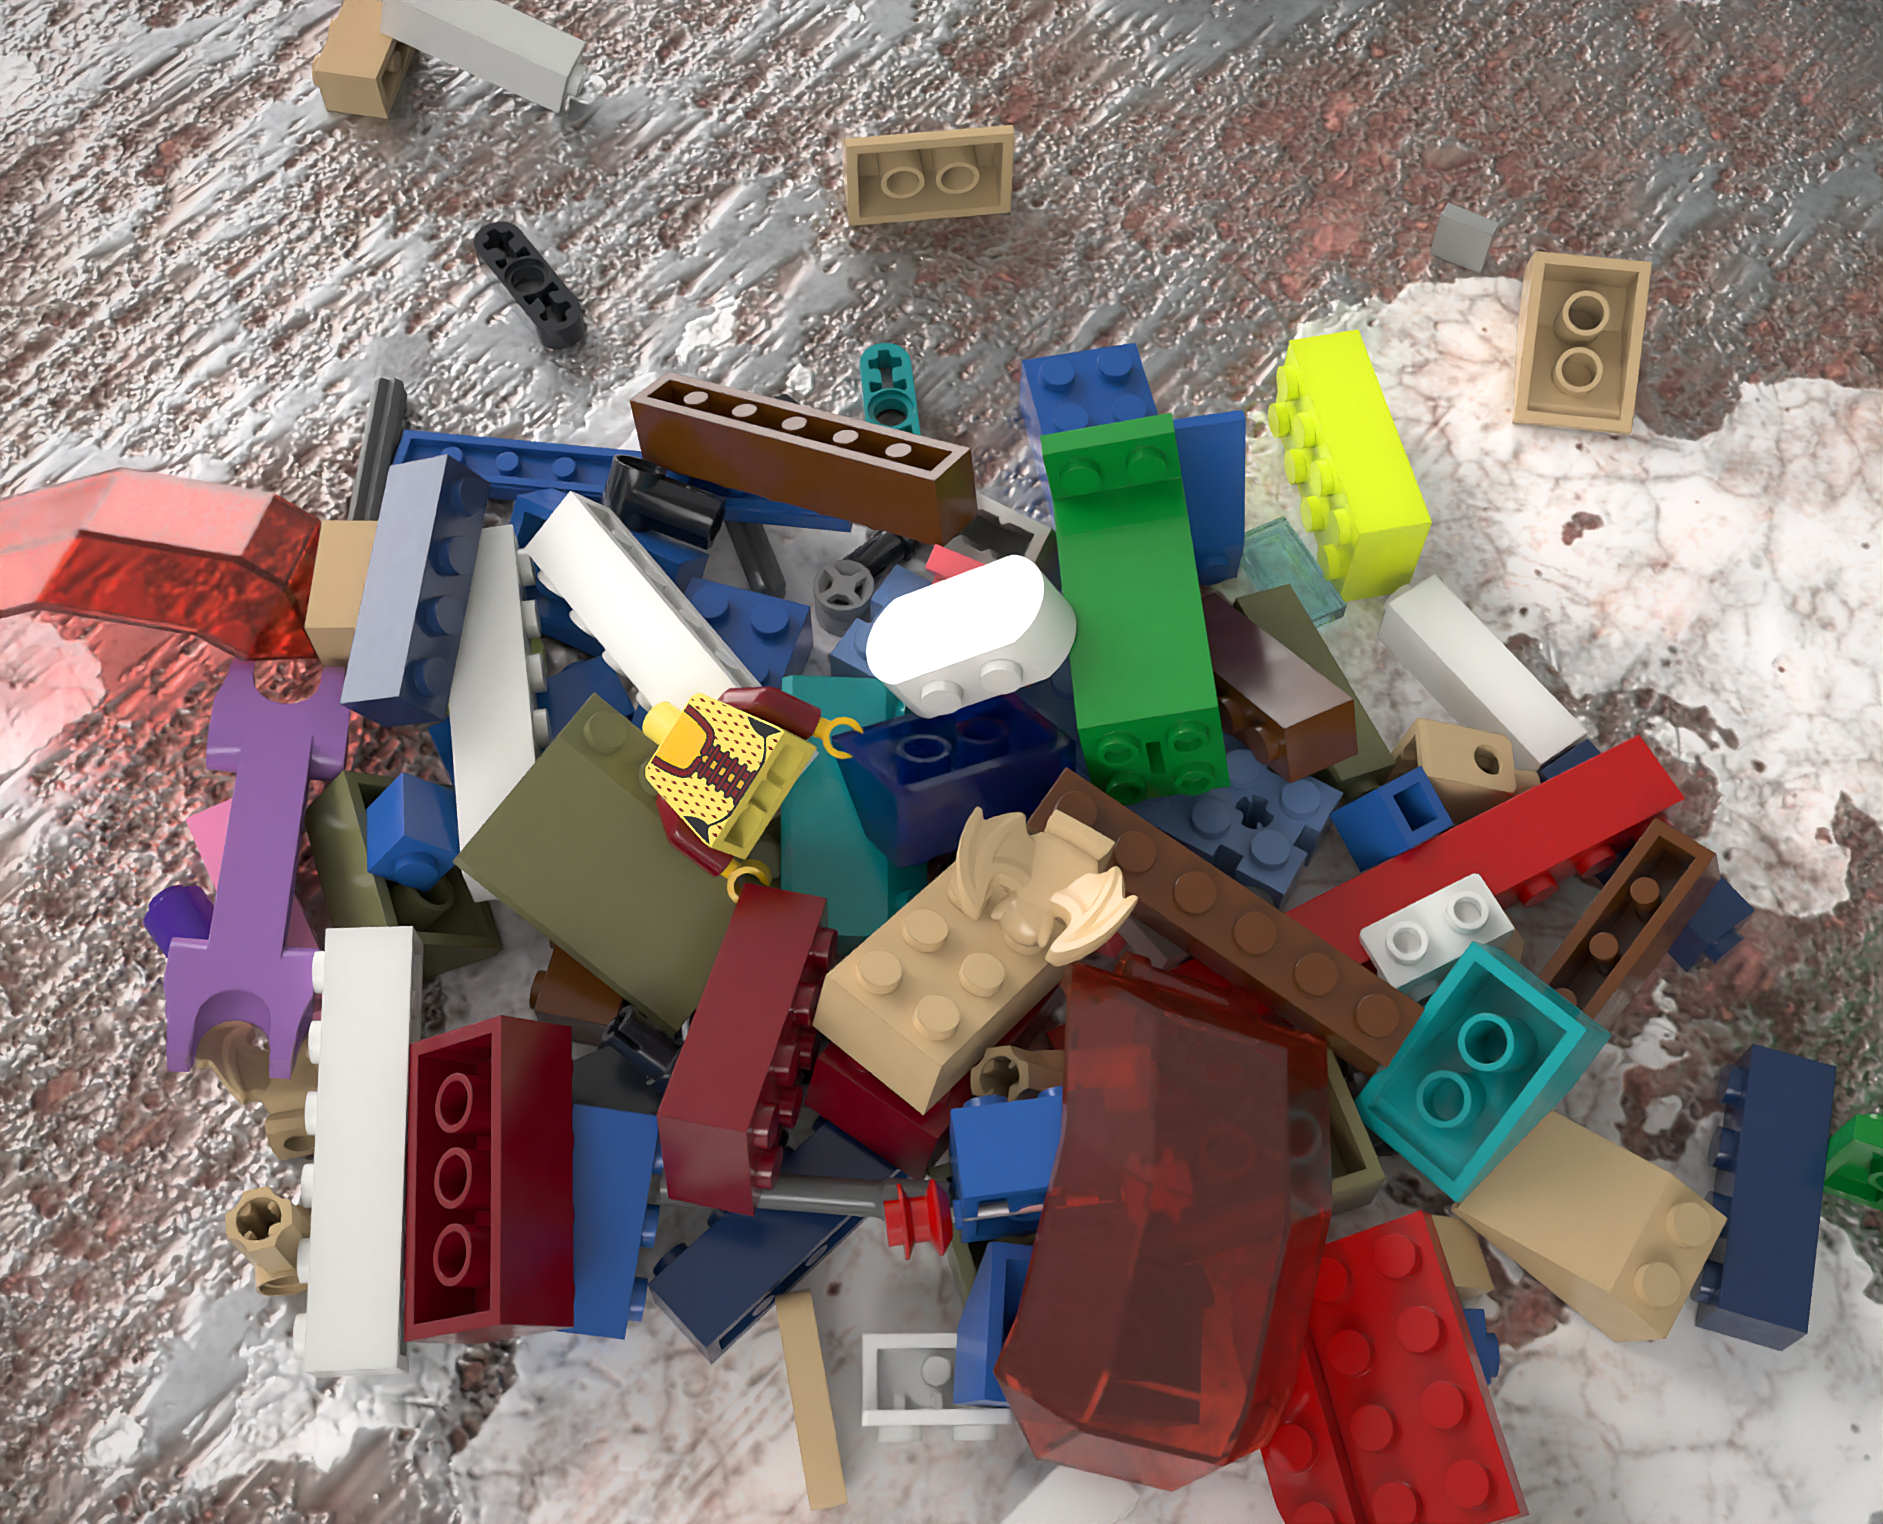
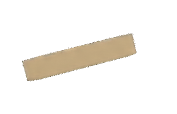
(810, 1400)

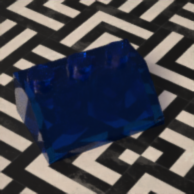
(925, 776)

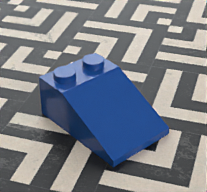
(1214, 489)

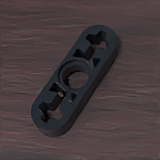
(529, 305)

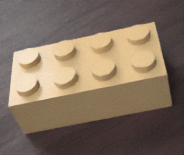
(933, 992)

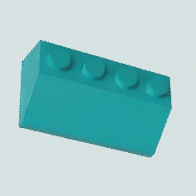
(820, 830)

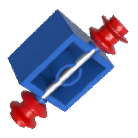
(998, 1173)

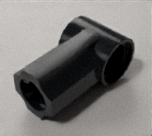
(650, 500)

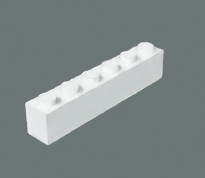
(632, 607)
(495, 686)
(360, 1155)

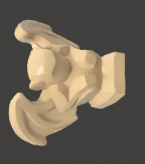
(1047, 880)
(246, 1077)

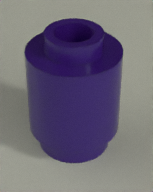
(178, 913)

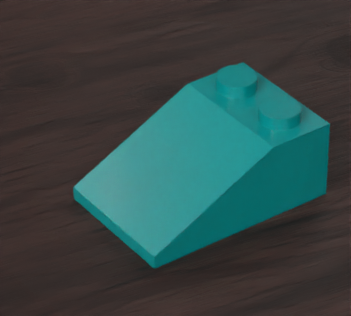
(1479, 1070)

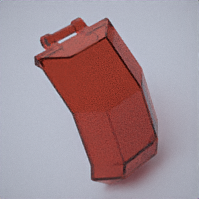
(164, 559)
(1171, 1230)

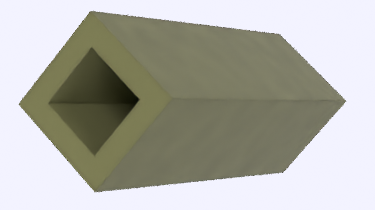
(1286, 620)

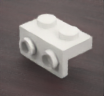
(1426, 939)
(912, 1385)

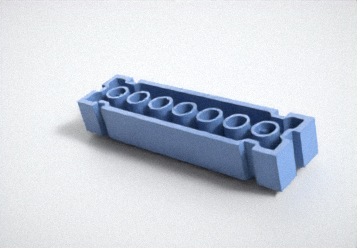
(1251, 831)

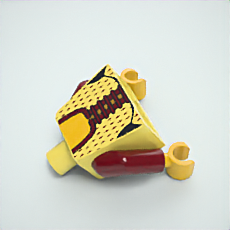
(729, 769)

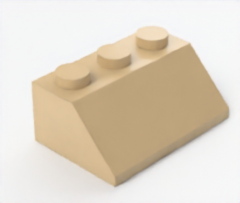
(928, 174)

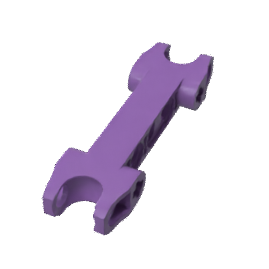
(245, 964)

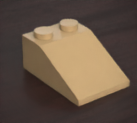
(1580, 341)
(1596, 1227)

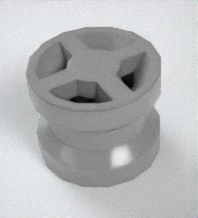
(846, 582)

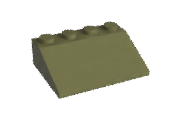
(594, 871)

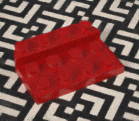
(1390, 1395)

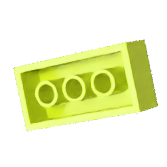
(1348, 466)

